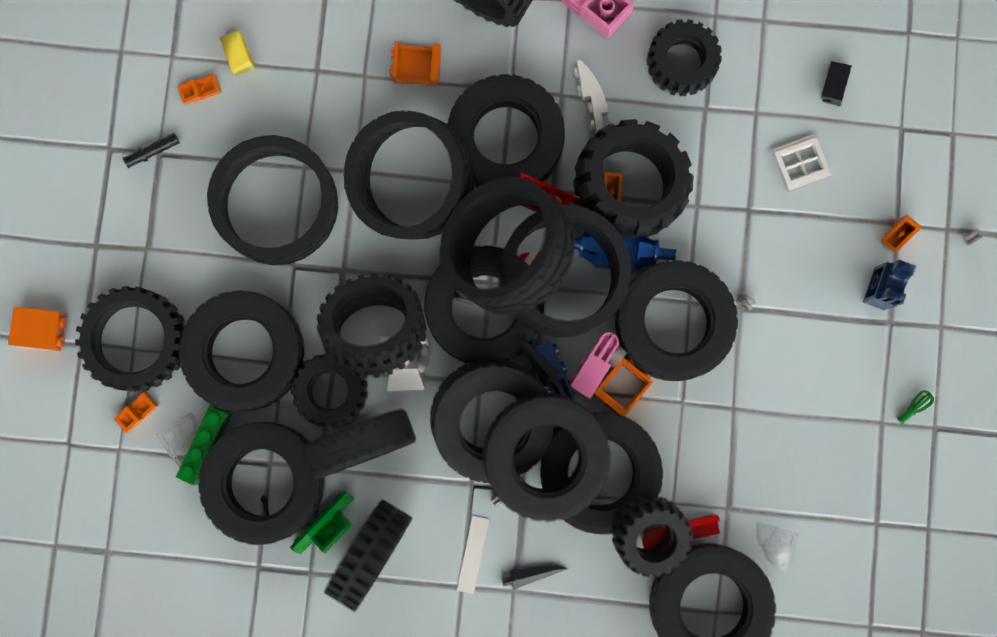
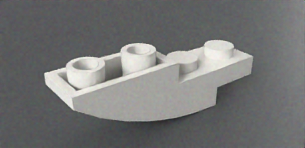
(591, 91)

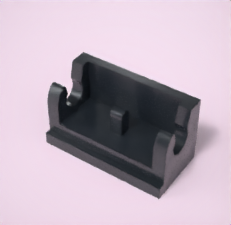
(836, 83)

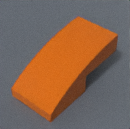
(199, 89)
(136, 412)

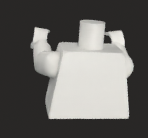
(413, 374)

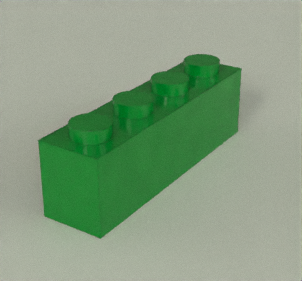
(207, 434)

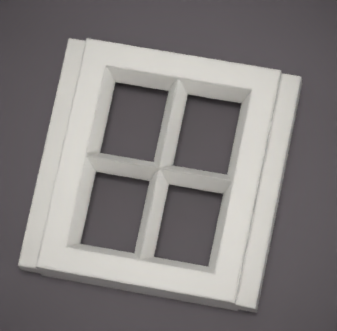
(807, 178)

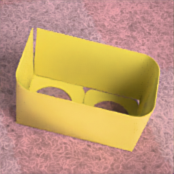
(237, 53)

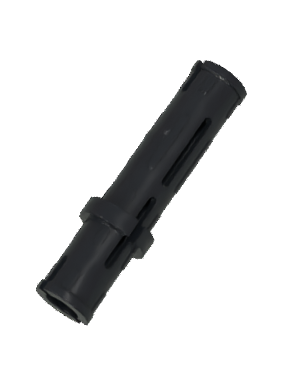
(155, 148)

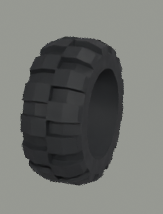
(655, 146)

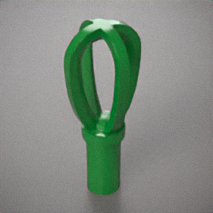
(913, 409)

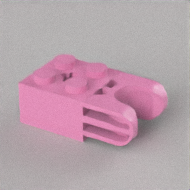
(602, 15)
(594, 366)

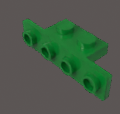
(327, 527)

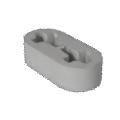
(617, 357)

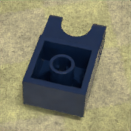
(888, 284)
(550, 352)

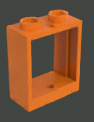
(610, 402)

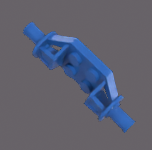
(637, 248)

